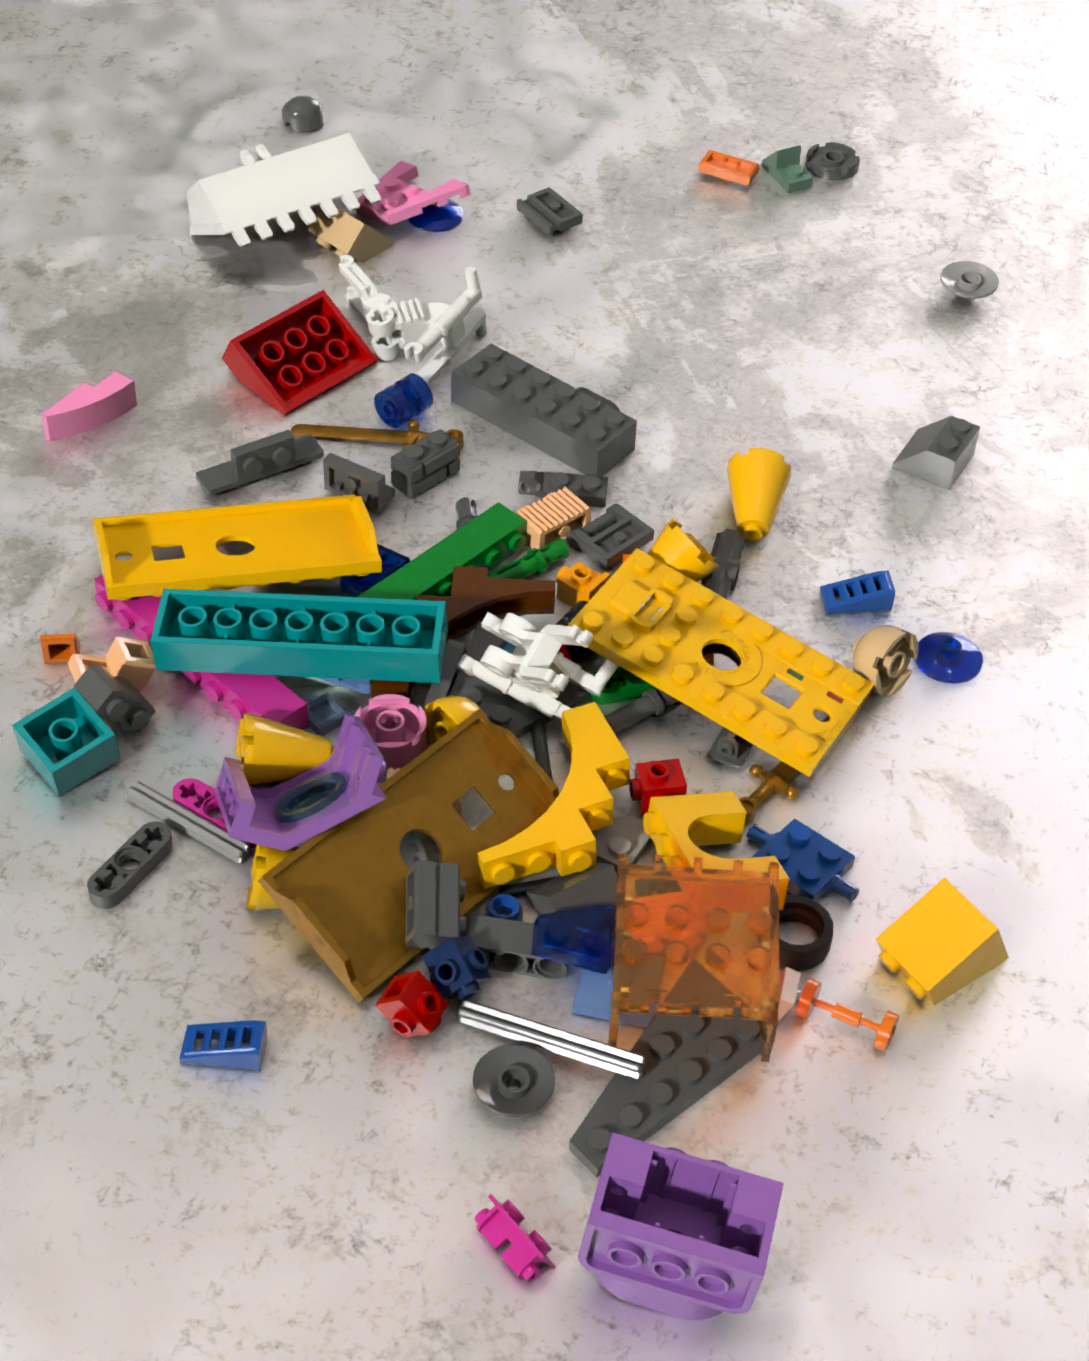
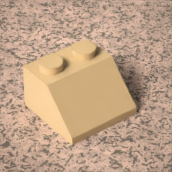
(349, 236)

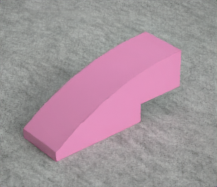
(89, 407)

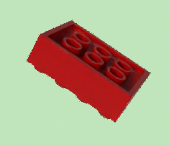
(298, 354)

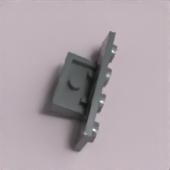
(259, 460)

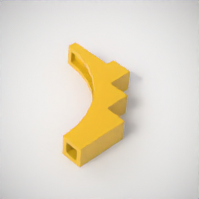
(563, 832)

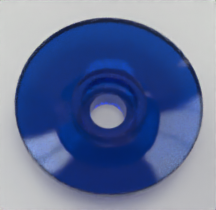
(438, 218)
(949, 657)

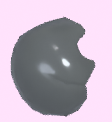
(303, 114)

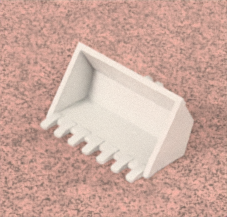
(280, 187)

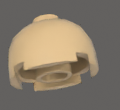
(884, 657)

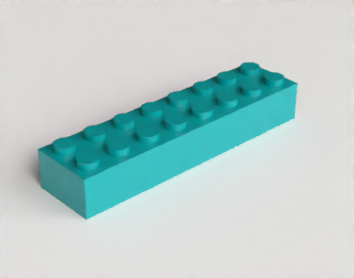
(300, 635)

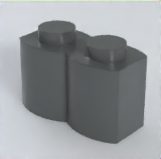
(114, 698)

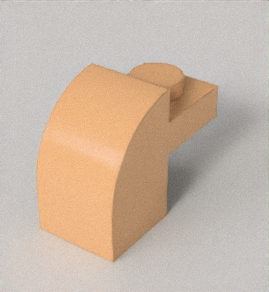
(125, 658)

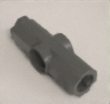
(727, 553)

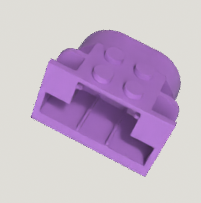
(679, 1230)

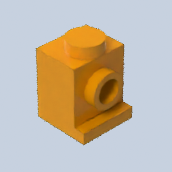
(578, 583)

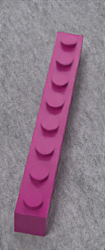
(236, 692)

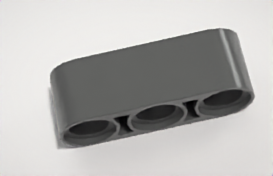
(509, 947)

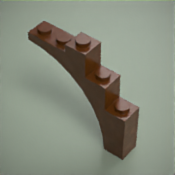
(469, 602)

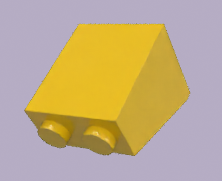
(941, 944)

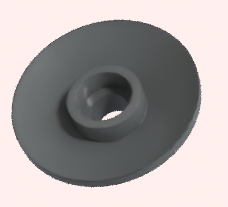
(513, 1067)

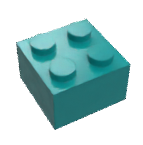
(66, 741)

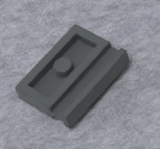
(549, 211)

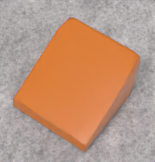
(59, 647)

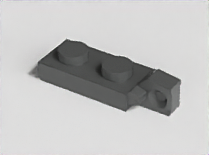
(588, 488)

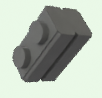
(425, 463)
(433, 904)

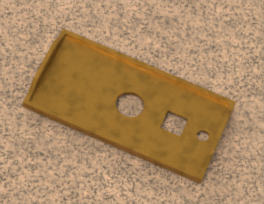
(351, 881)

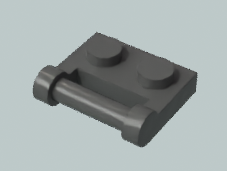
(618, 539)

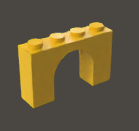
(694, 820)

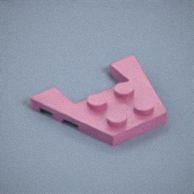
(404, 200)

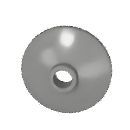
(969, 279)

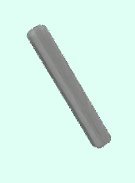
(188, 822)

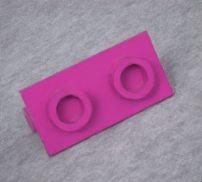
(527, 1250)

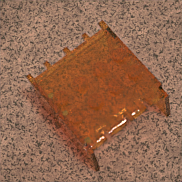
(696, 942)

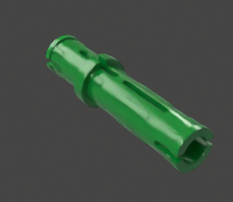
(534, 561)

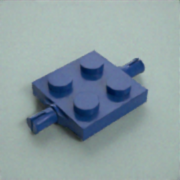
(808, 859)

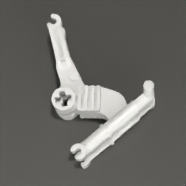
(414, 324)
(535, 664)

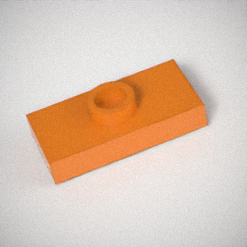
(728, 167)

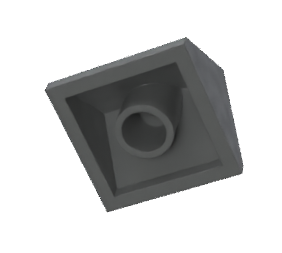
(576, 890)

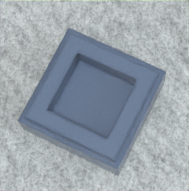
(325, 714)

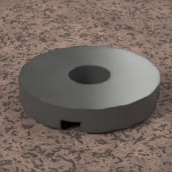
(832, 161)

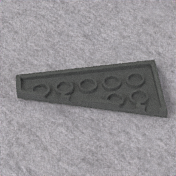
(683, 1065)

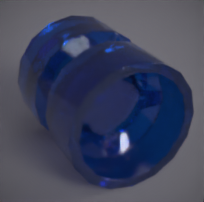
(403, 400)

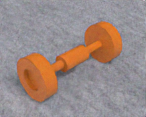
(809, 1000)

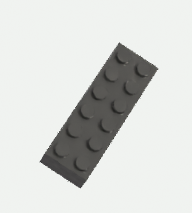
(543, 411)

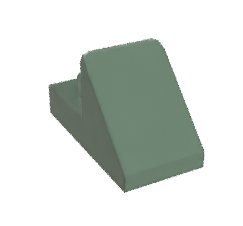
(786, 170)

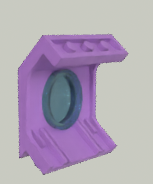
(309, 801)

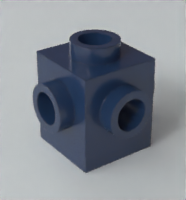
(457, 967)

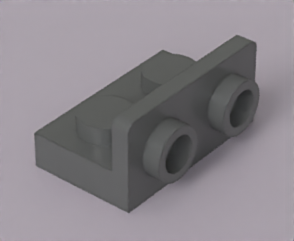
(349, 478)

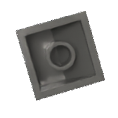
(939, 451)

